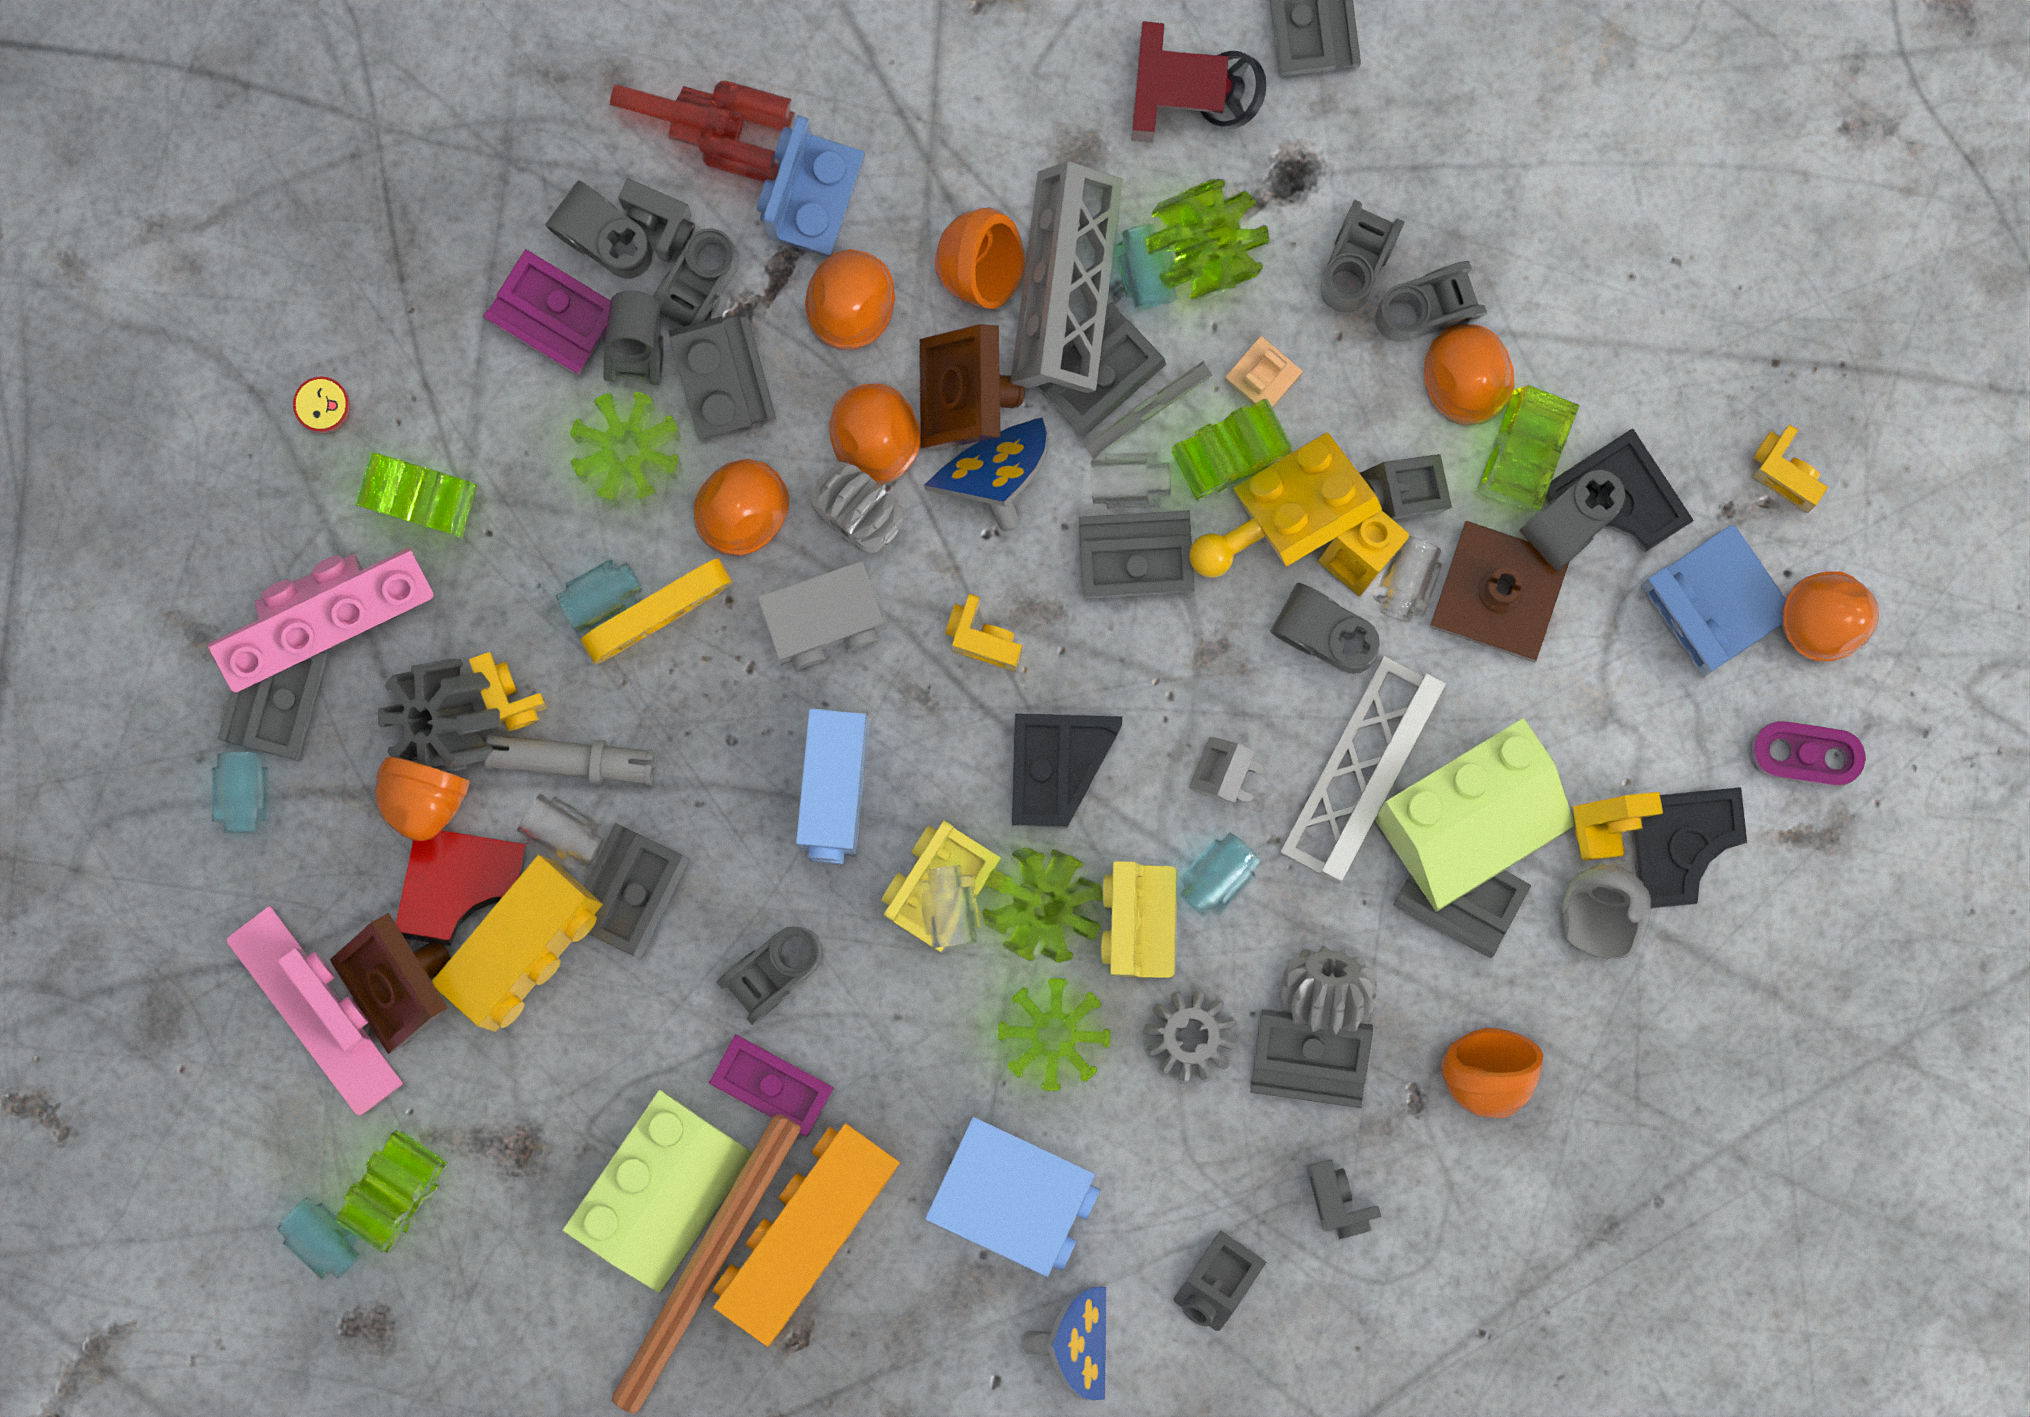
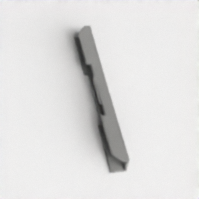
(1147, 409)

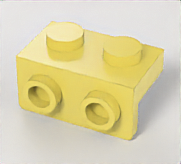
(935, 850)
(1142, 920)

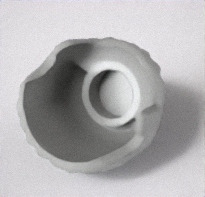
(1606, 912)

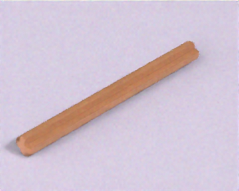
(706, 1263)

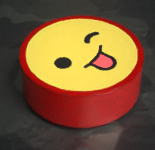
(321, 405)

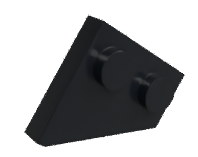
(1056, 764)

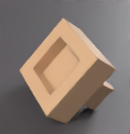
(1263, 373)

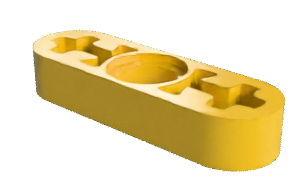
(656, 611)

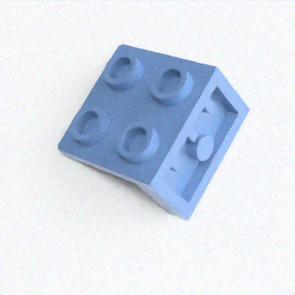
(810, 191)
(1717, 599)

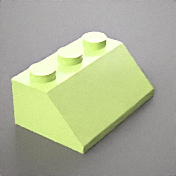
(1477, 814)
(658, 1191)

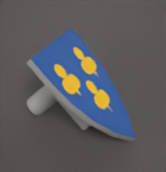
(996, 469)
(1077, 1343)

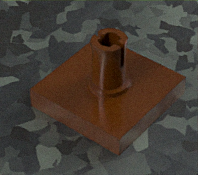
(963, 387)
(1498, 593)
(392, 981)

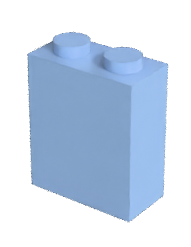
(832, 785)
(1013, 1198)

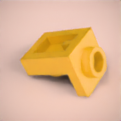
(1791, 480)
(1364, 551)
(990, 645)
(514, 714)
(1603, 821)

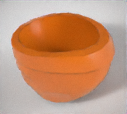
(981, 258)
(850, 300)
(1468, 374)
(875, 431)
(740, 507)
(1829, 616)
(417, 797)
(1492, 1071)

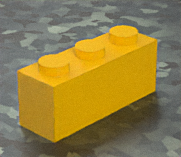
(518, 944)

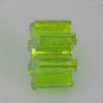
(1207, 239)
(620, 433)
(1231, 449)
(416, 494)
(1027, 896)
(1066, 1048)
(391, 1191)

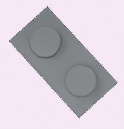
(822, 615)

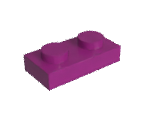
(770, 1084)

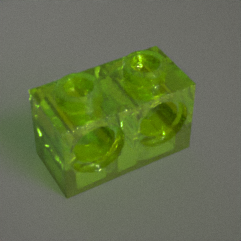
(1527, 448)

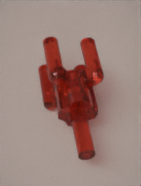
(716, 123)

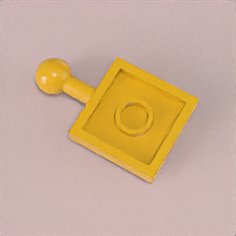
(1294, 506)

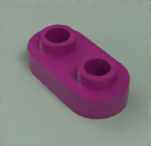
(1807, 753)

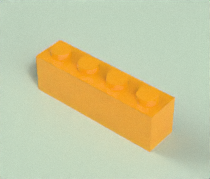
(806, 1234)

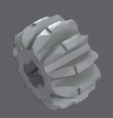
(857, 507)
(1329, 990)
(1201, 1051)

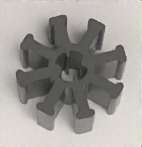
(439, 715)

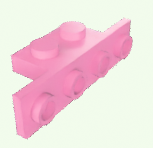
(318, 614)
(314, 1011)

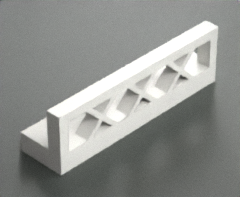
(1383, 777)

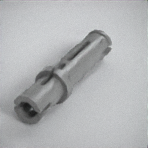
(571, 759)

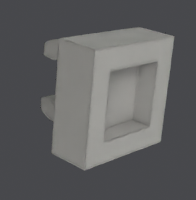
(1224, 770)

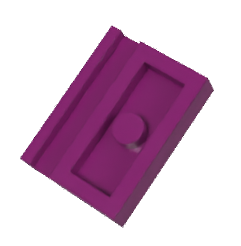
(550, 312)

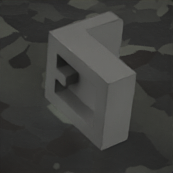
(652, 208)
(1410, 486)
(1330, 1192)
(1218, 1282)

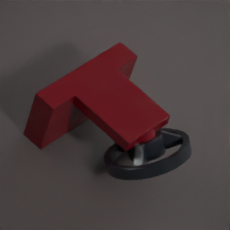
(1190, 83)

